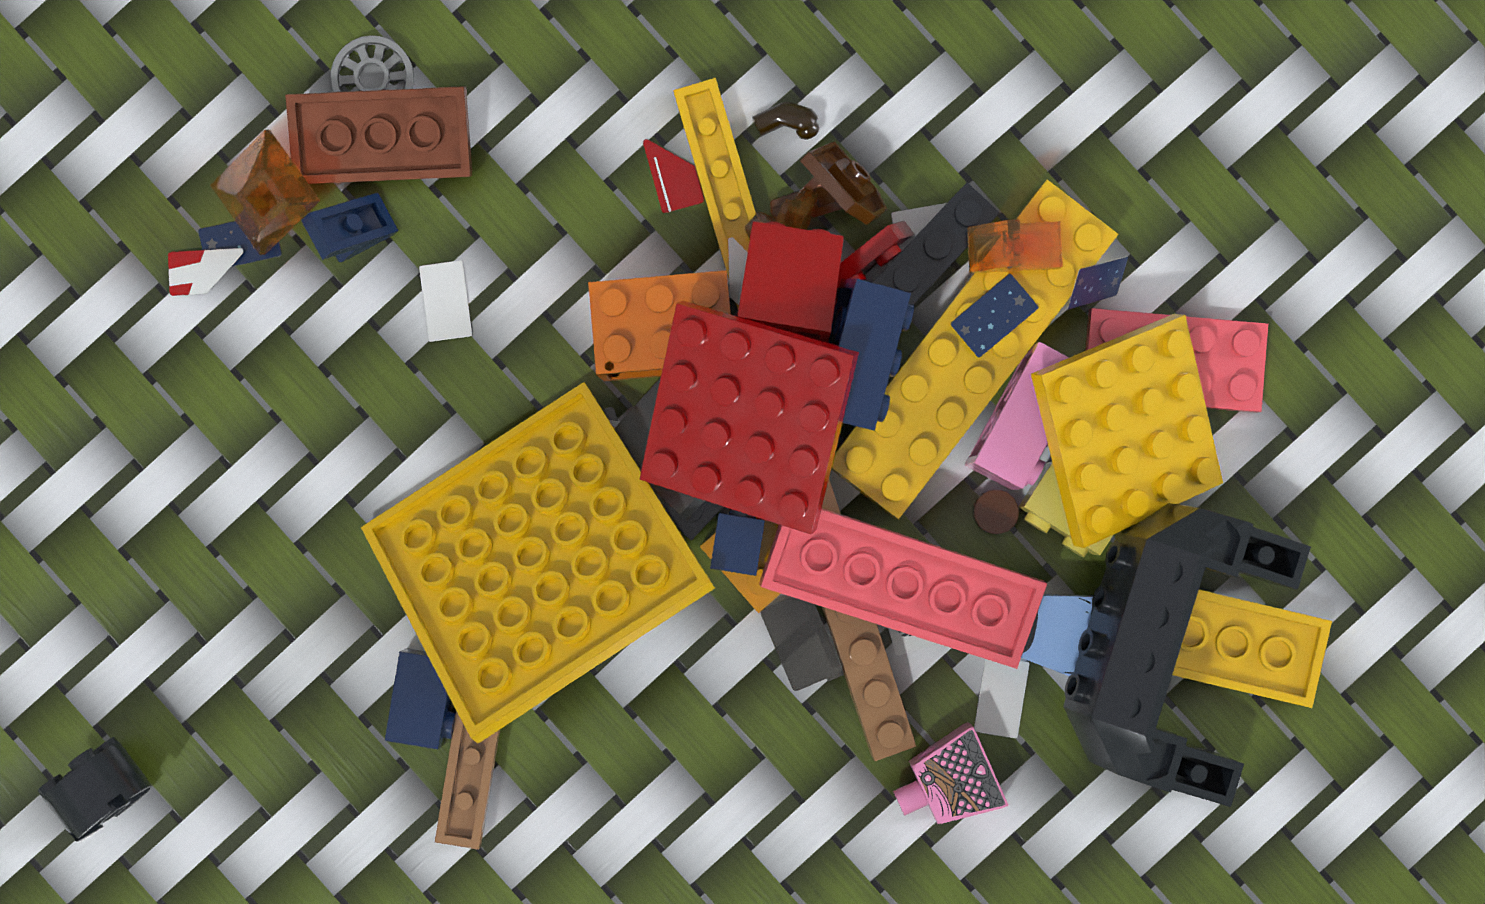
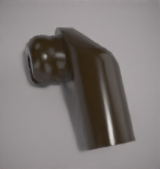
(788, 115)

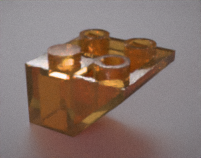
(265, 192)

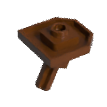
(840, 185)

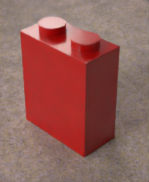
(791, 279)

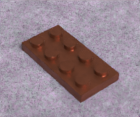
(380, 134)

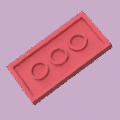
(1226, 353)

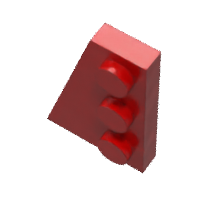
(878, 250)

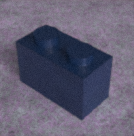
(737, 543)
(419, 704)

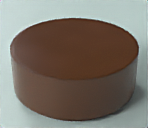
(995, 511)

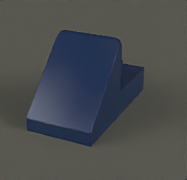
(349, 227)

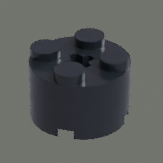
(96, 789)

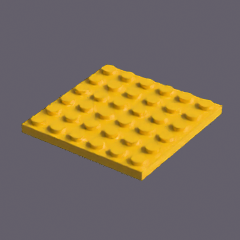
(534, 561)

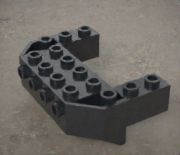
(1138, 636)

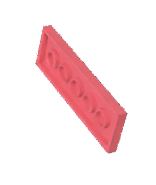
(906, 586)

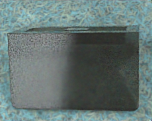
(801, 642)

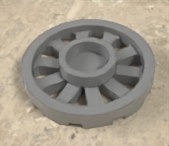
(371, 72)

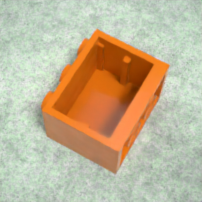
(636, 319)

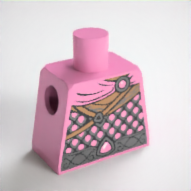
(952, 779)

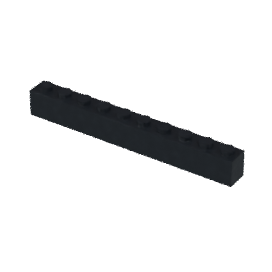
(911, 271)

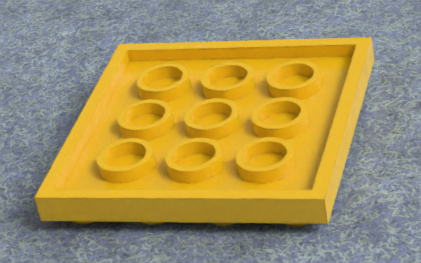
(1127, 429)

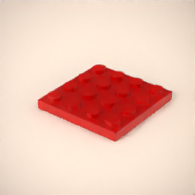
(748, 416)

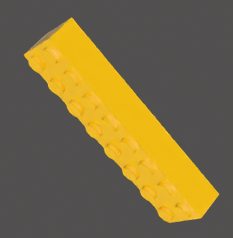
(943, 380)

